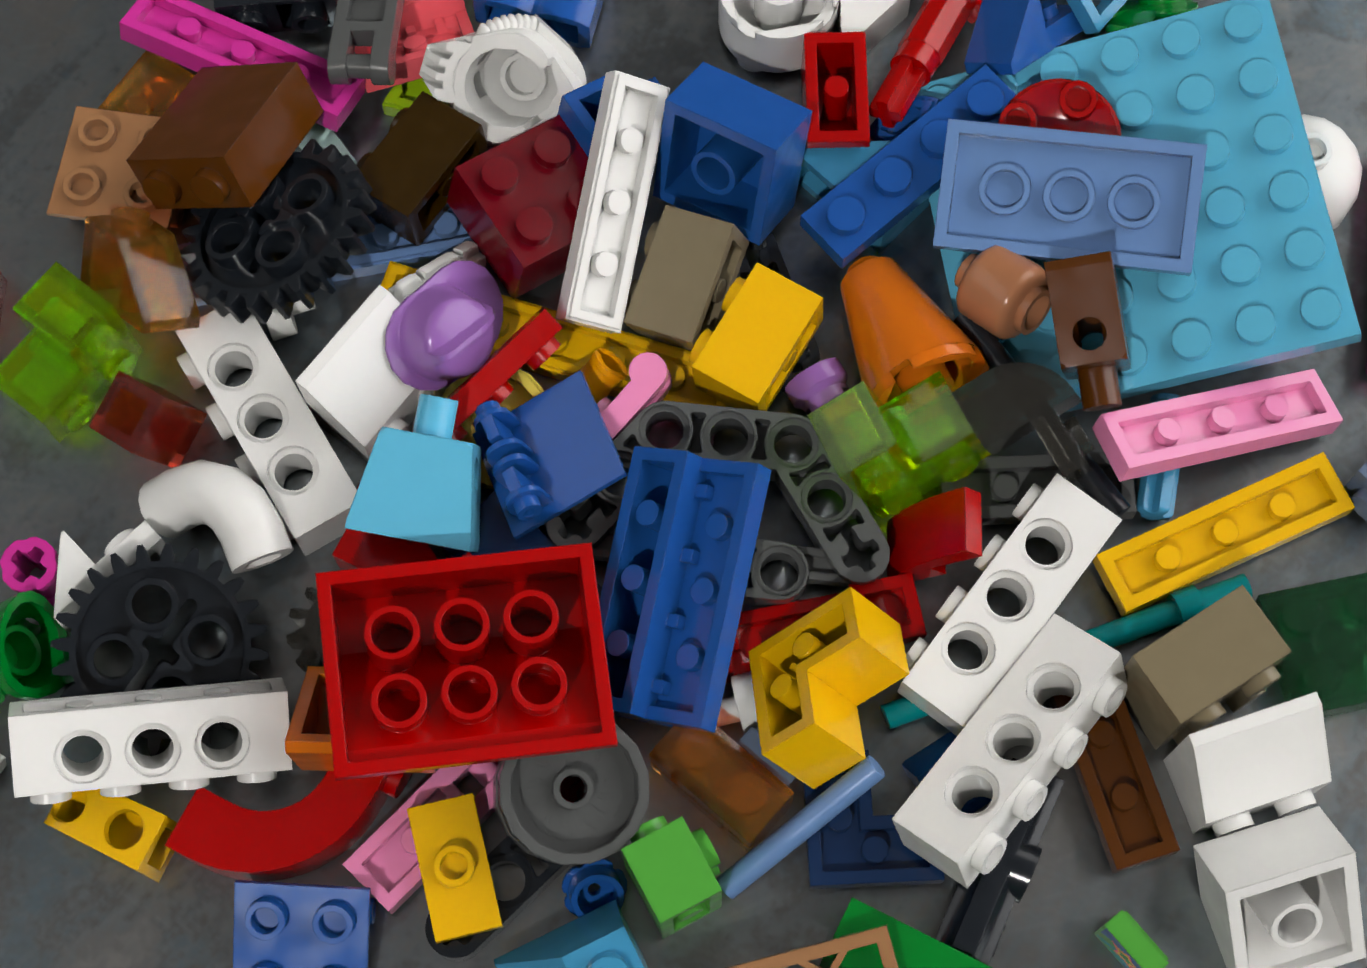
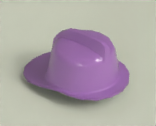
(445, 327)

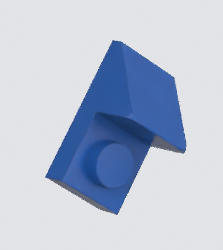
(1018, 33)

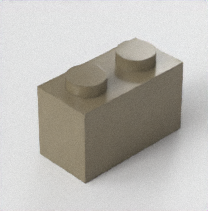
(684, 277)

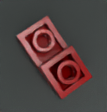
(935, 534)

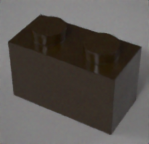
(417, 163)

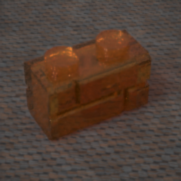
(722, 782)

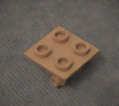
(95, 168)

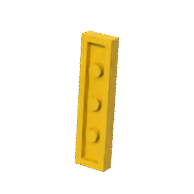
(1223, 534)

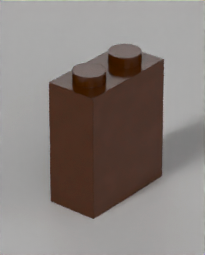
(226, 136)

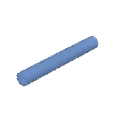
(801, 827)

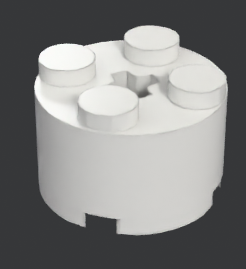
(771, 32)

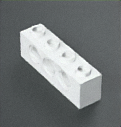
(213, 352)
(1078, 531)
(1055, 663)
(115, 719)

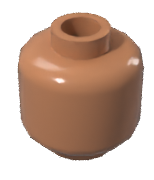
(1002, 292)

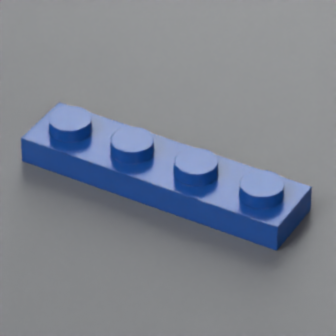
(900, 173)

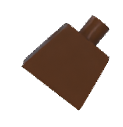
(1085, 302)

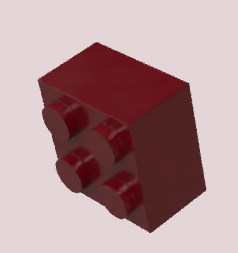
(523, 203)

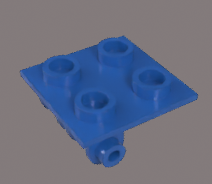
(546, 453)
(301, 925)

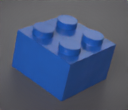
(731, 151)

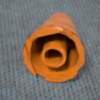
(902, 332)

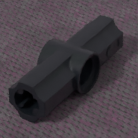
(980, 912)

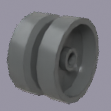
(578, 832)

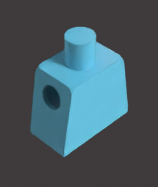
(422, 482)

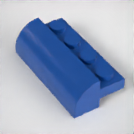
(678, 583)

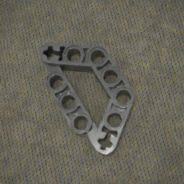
(796, 481)

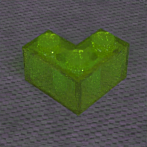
(68, 355)
(898, 447)

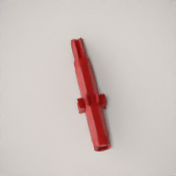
(920, 55)

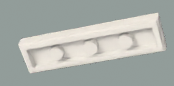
(612, 203)

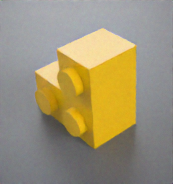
(816, 677)

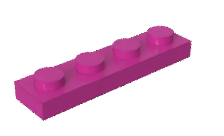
(205, 38)

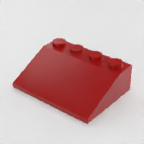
(464, 661)

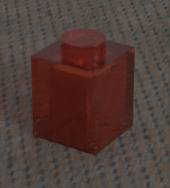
(147, 420)

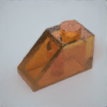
(138, 270)

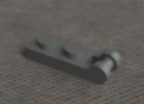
(364, 24)

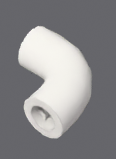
(225, 502)

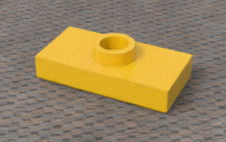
(454, 868)

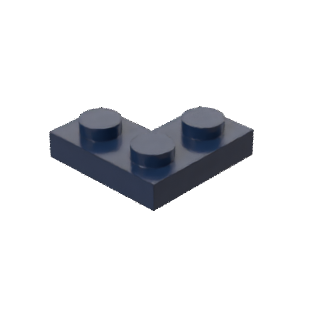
(862, 849)

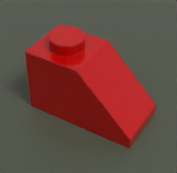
(836, 89)

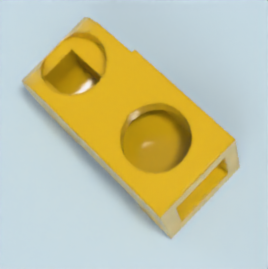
(116, 829)

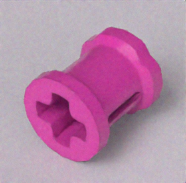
(22, 558)

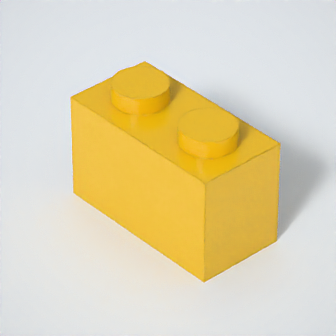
(756, 340)

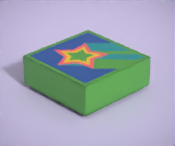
(1130, 943)

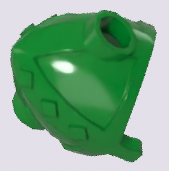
(26, 648)

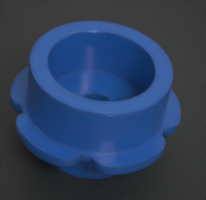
(578, 879)

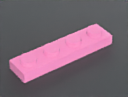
(1216, 424)

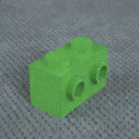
(673, 873)

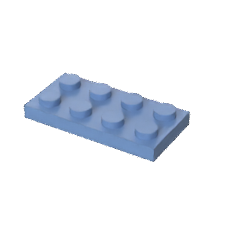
(1070, 195)

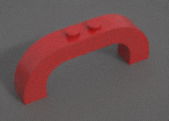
(322, 824)

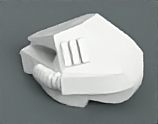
(504, 74)

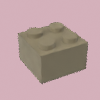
(1200, 666)

